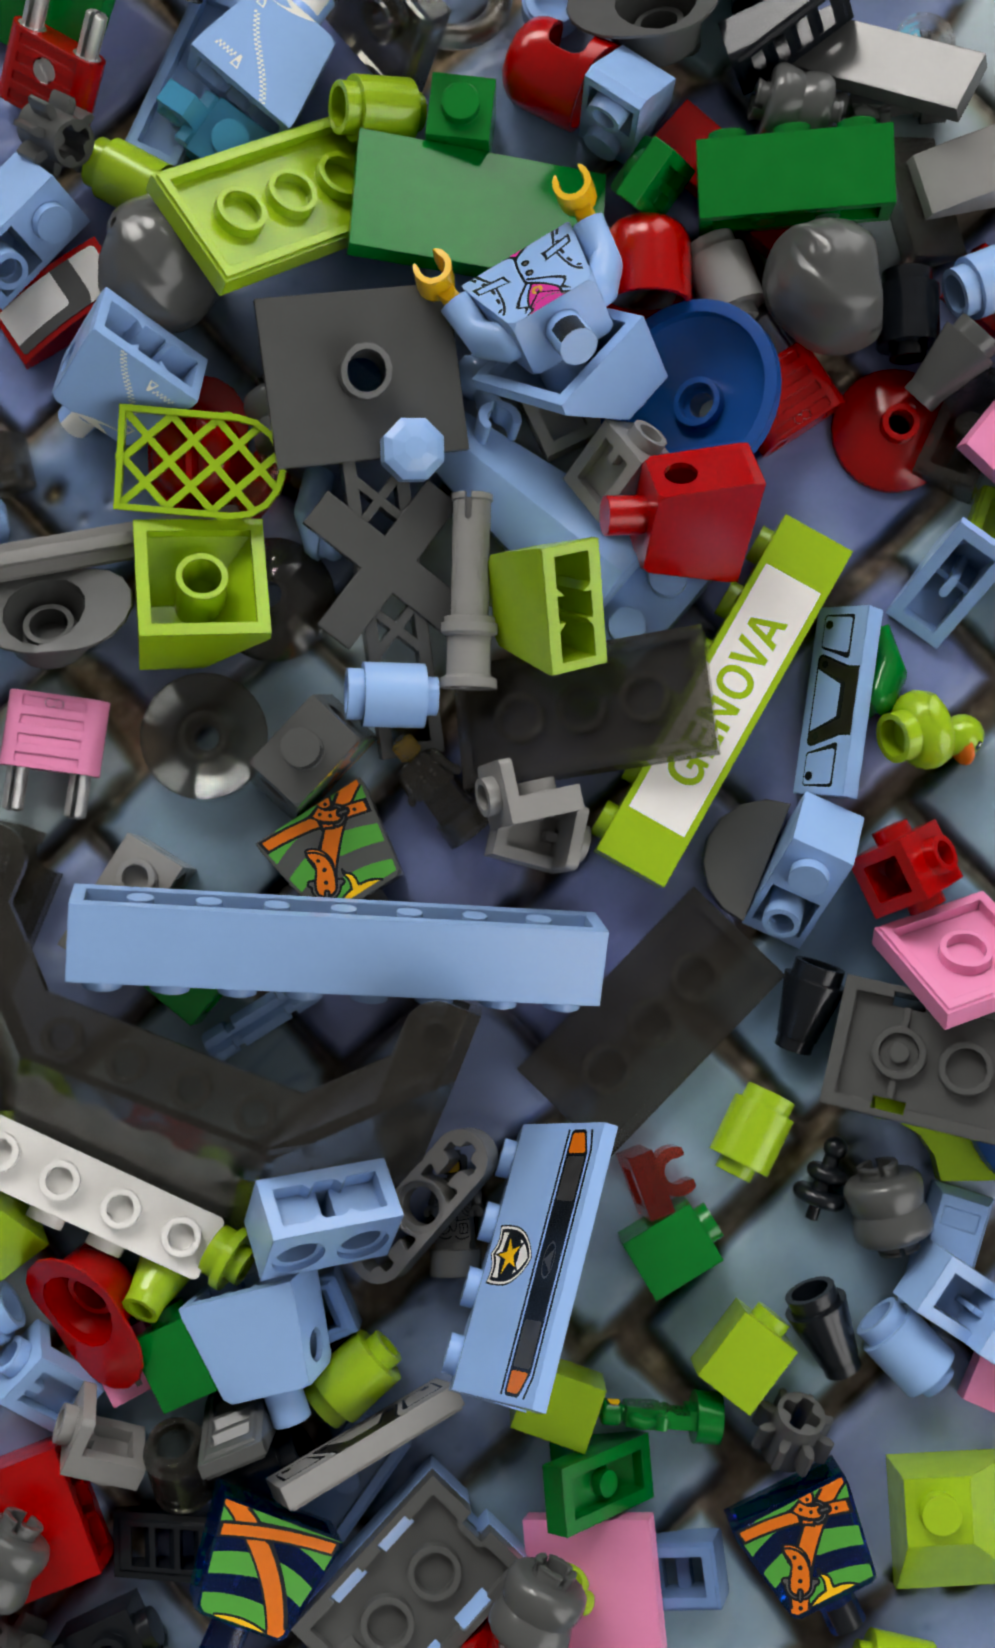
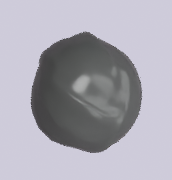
(152, 267)
(825, 286)

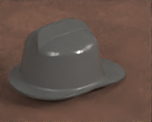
(654, 29)
(61, 615)

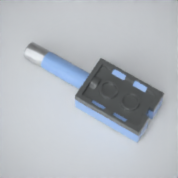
(414, 1572)

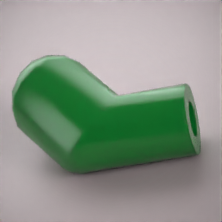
(888, 676)

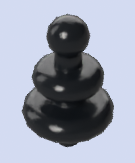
(826, 1175)

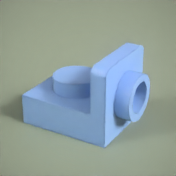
(39, 1377)

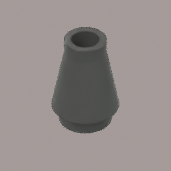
(952, 362)

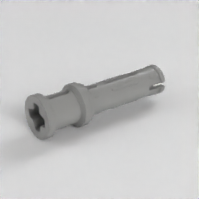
(469, 625)

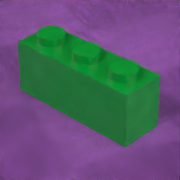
(795, 175)

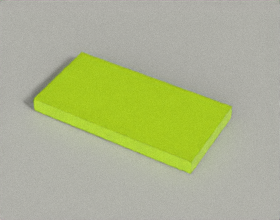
(261, 204)

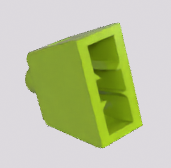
(550, 604)

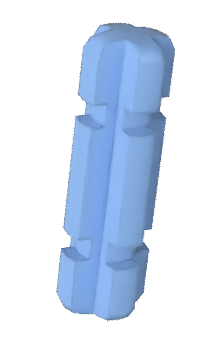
(251, 1024)

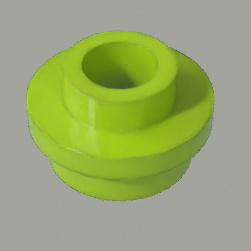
(227, 1258)

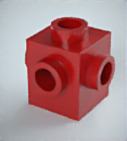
(907, 868)

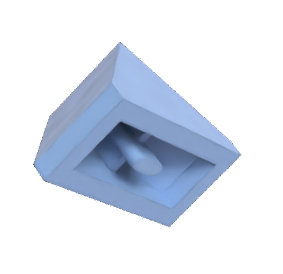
(946, 583)

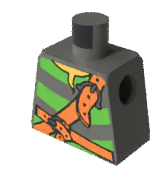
(309, 755)
(336, 848)

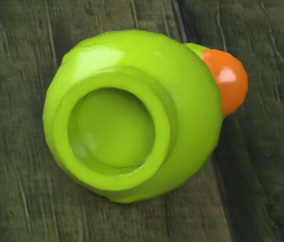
(926, 734)

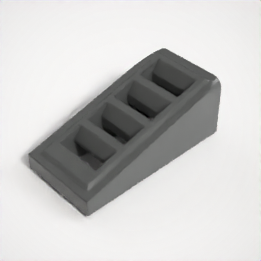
(233, 1435)

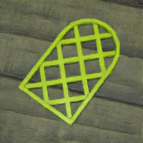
(123, 456)

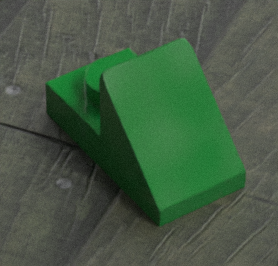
(596, 1484)

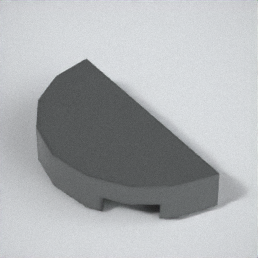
(739, 851)

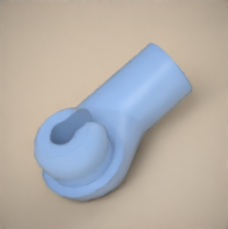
(314, 485)

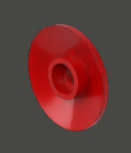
(866, 442)

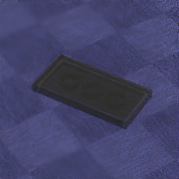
(619, 715)
(655, 1019)

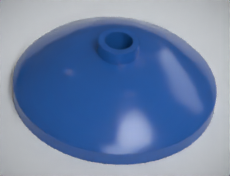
(716, 356)

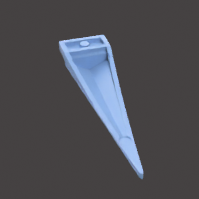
(538, 508)

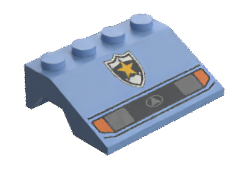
(530, 1264)

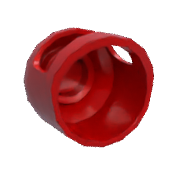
(546, 77)
(654, 256)

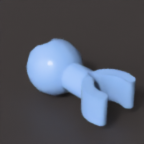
(487, 404)

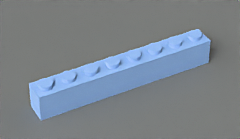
(332, 947)

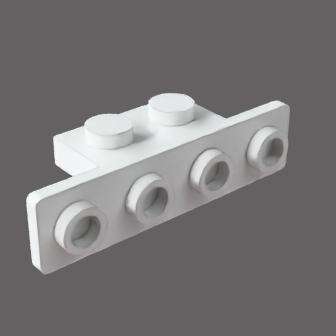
(103, 1200)

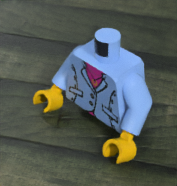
(541, 300)

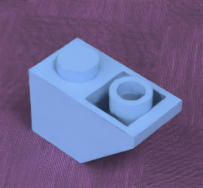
(622, 103)
(34, 223)
(805, 869)

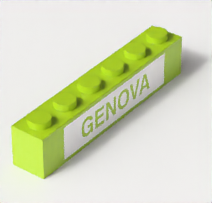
(746, 662)

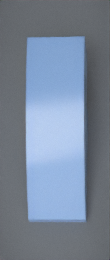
(951, 1297)

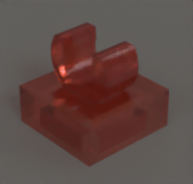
(647, 1179)

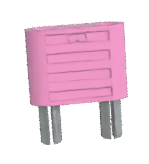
(53, 736)

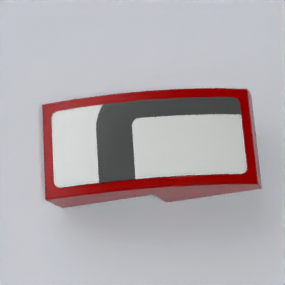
(53, 305)

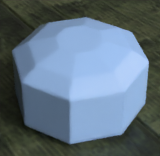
(412, 450)

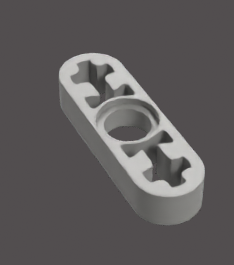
(468, 1182)

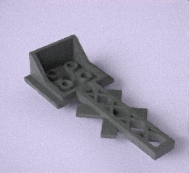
(327, 421)

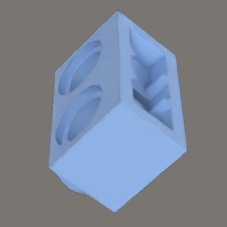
(322, 1218)

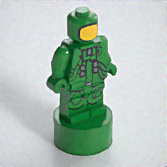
(700, 1416)

